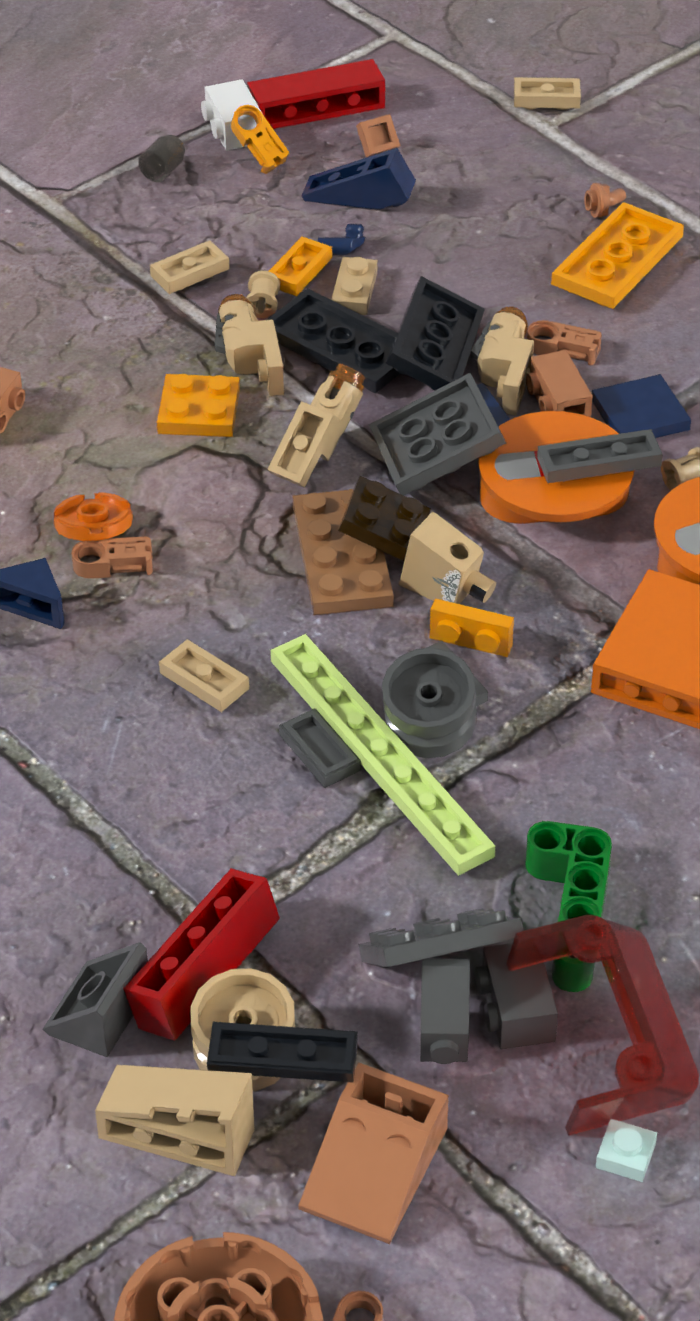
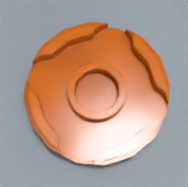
(93, 518)

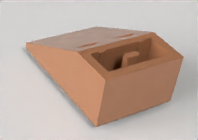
(375, 1152)

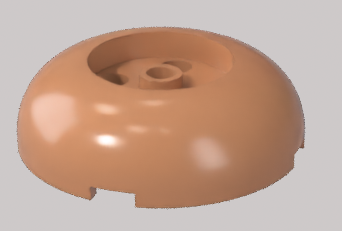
(220, 1281)

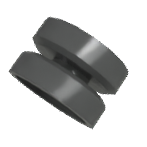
(430, 701)

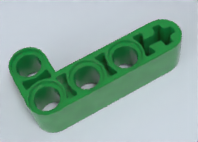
(581, 861)

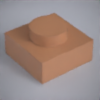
(378, 135)

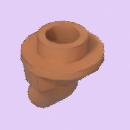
(599, 199)

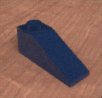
(365, 183)

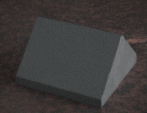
(95, 1005)

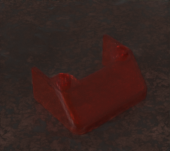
(659, 1065)

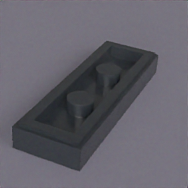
(283, 1051)

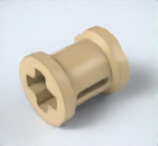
(263, 289)
(682, 469)

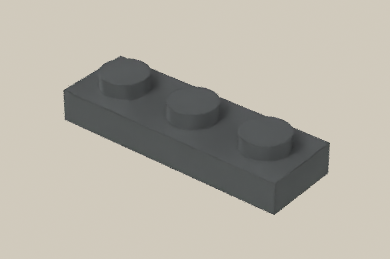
(599, 456)

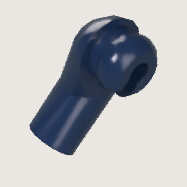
(346, 244)

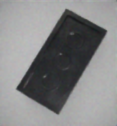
(435, 335)
(336, 336)

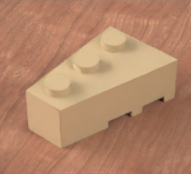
(180, 1114)

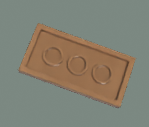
(338, 568)

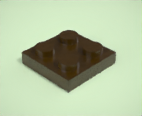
(382, 517)

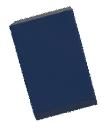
(32, 593)

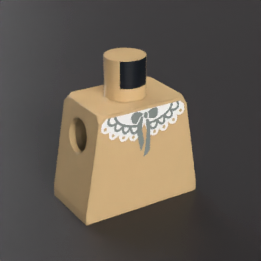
(444, 563)

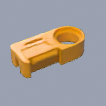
(261, 140)

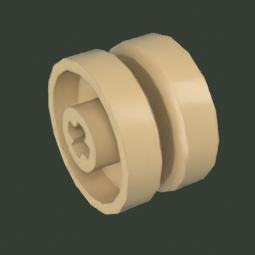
(242, 998)

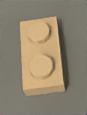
(547, 93)
(189, 267)
(355, 283)
(204, 675)

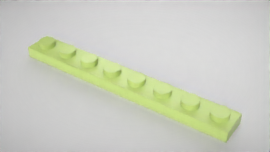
(384, 755)

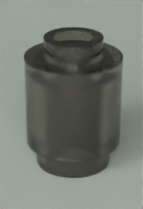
(161, 158)

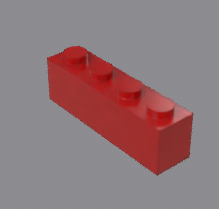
(320, 93)
(207, 943)

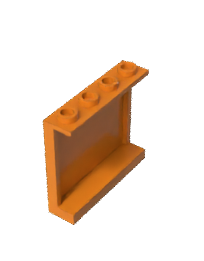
(655, 651)

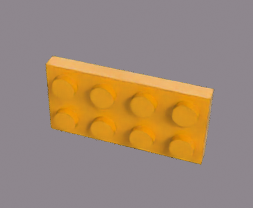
(617, 255)

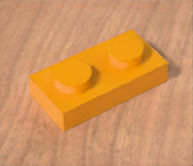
(301, 264)
(471, 627)

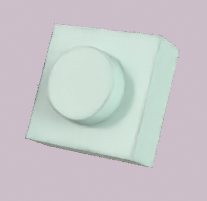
(626, 1150)

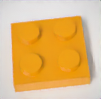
(198, 405)

